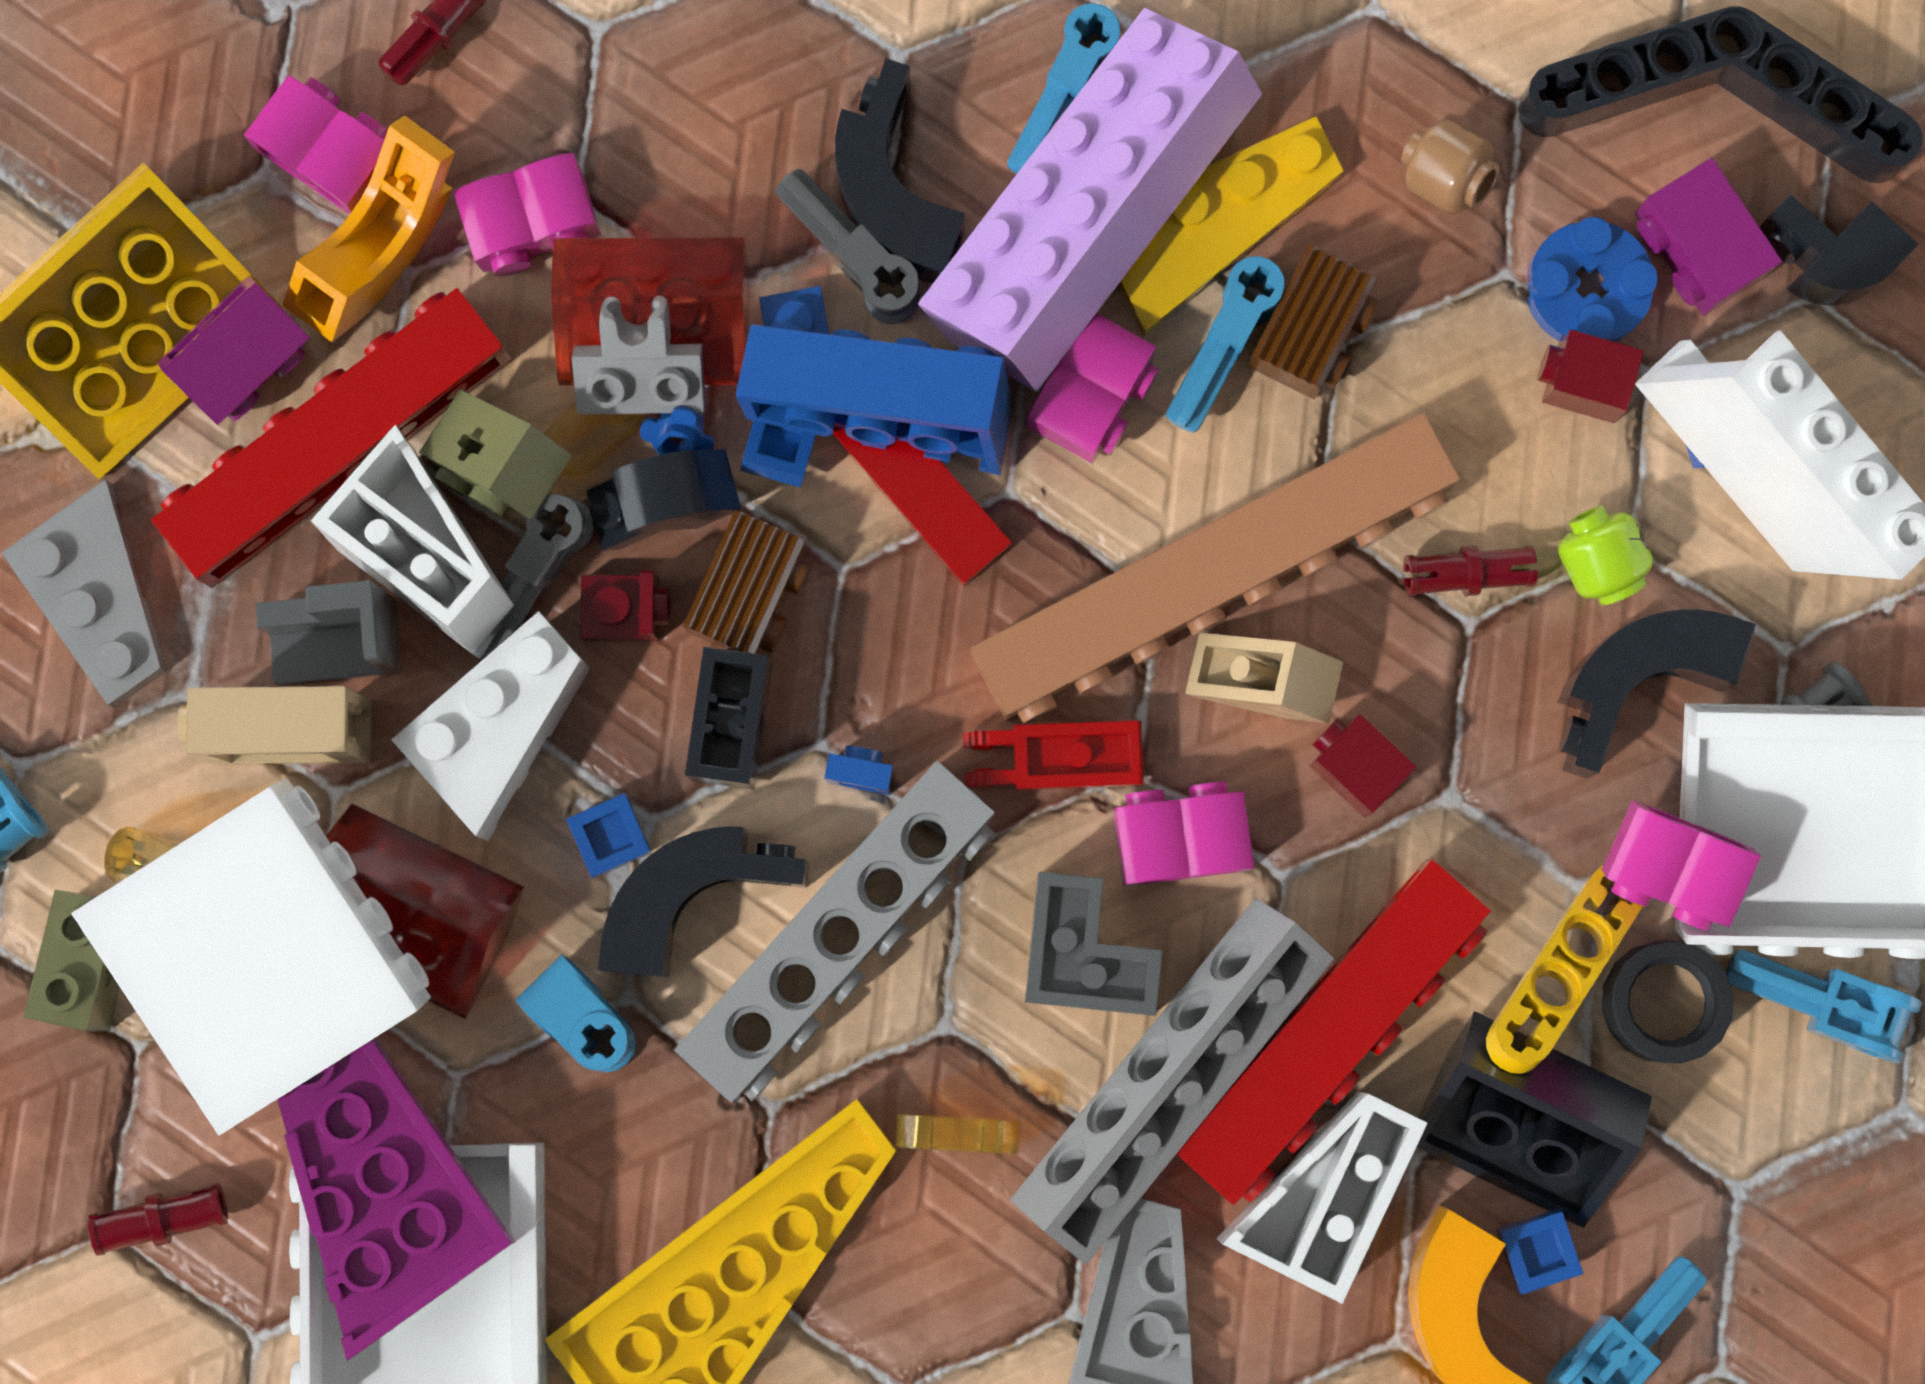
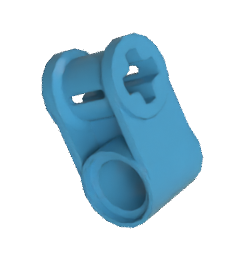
(571, 1009)

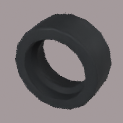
(1717, 1006)

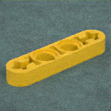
(1563, 964)

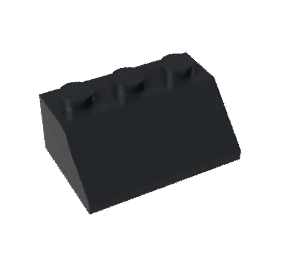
(1540, 1134)

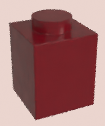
(1590, 375)
(1360, 764)

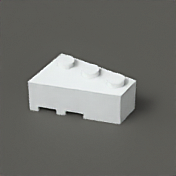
(411, 541)
(493, 722)
(1330, 1197)

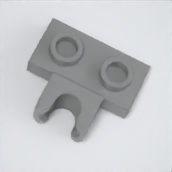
(637, 366)

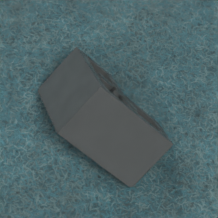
(332, 634)
(1068, 963)

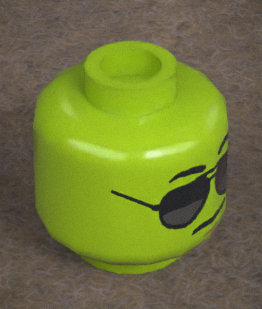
(1605, 555)

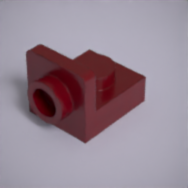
(623, 607)

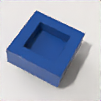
(798, 307)
(777, 453)
(860, 770)
(609, 836)
(1539, 1251)

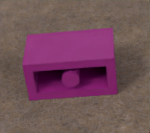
(1706, 237)
(235, 352)

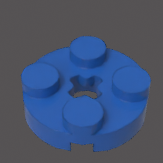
(1590, 247)

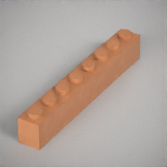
(1214, 568)

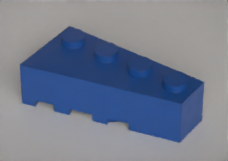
(879, 391)

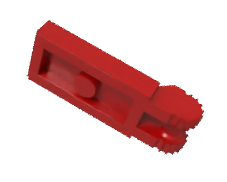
(1062, 756)

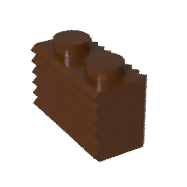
(1313, 322)
(748, 586)

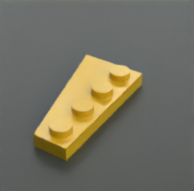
(1226, 215)

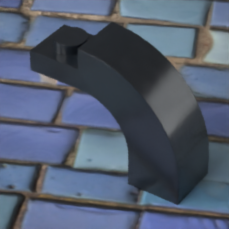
(871, 192)
(1675, 643)
(653, 897)

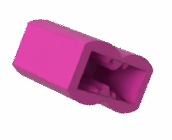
(317, 141)
(522, 211)
(1092, 388)
(1182, 836)
(1679, 865)

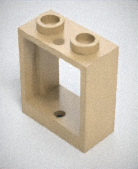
(276, 725)

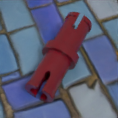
(1470, 570)
(157, 1219)

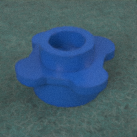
(680, 423)

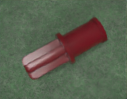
(425, 37)

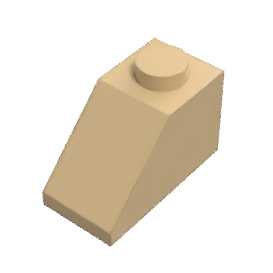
(1265, 676)

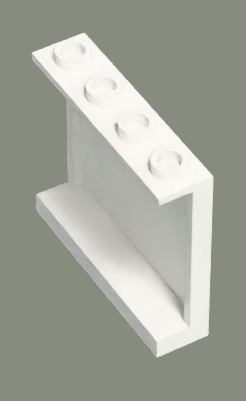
(1791, 459)
(1830, 810)
(254, 955)
(475, 1332)

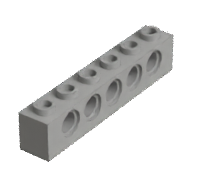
(713, 1042)
(1171, 1080)

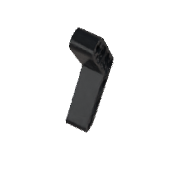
(1741, 74)

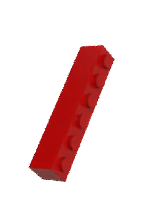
(315, 448)
(1333, 1030)

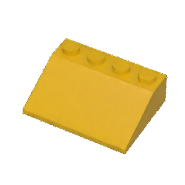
(102, 312)

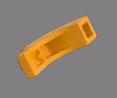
(379, 238)
(1444, 1298)

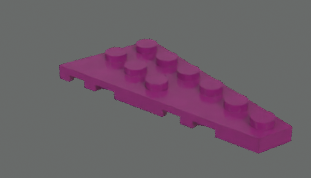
(383, 1195)

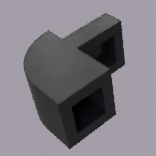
(1841, 265)
(663, 494)

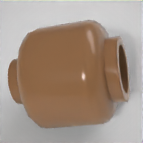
(1449, 167)

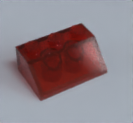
(698, 276)
(438, 903)

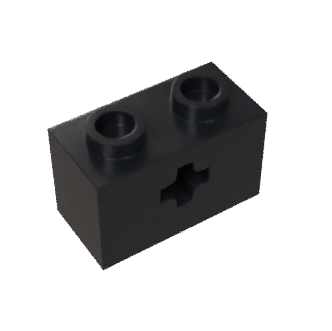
(729, 718)

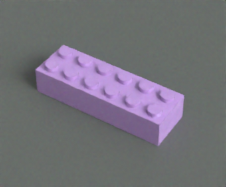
(1092, 196)

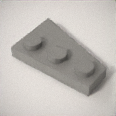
(89, 592)
(1138, 1304)

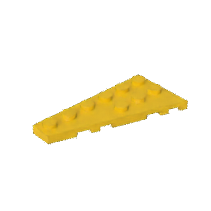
(730, 1278)

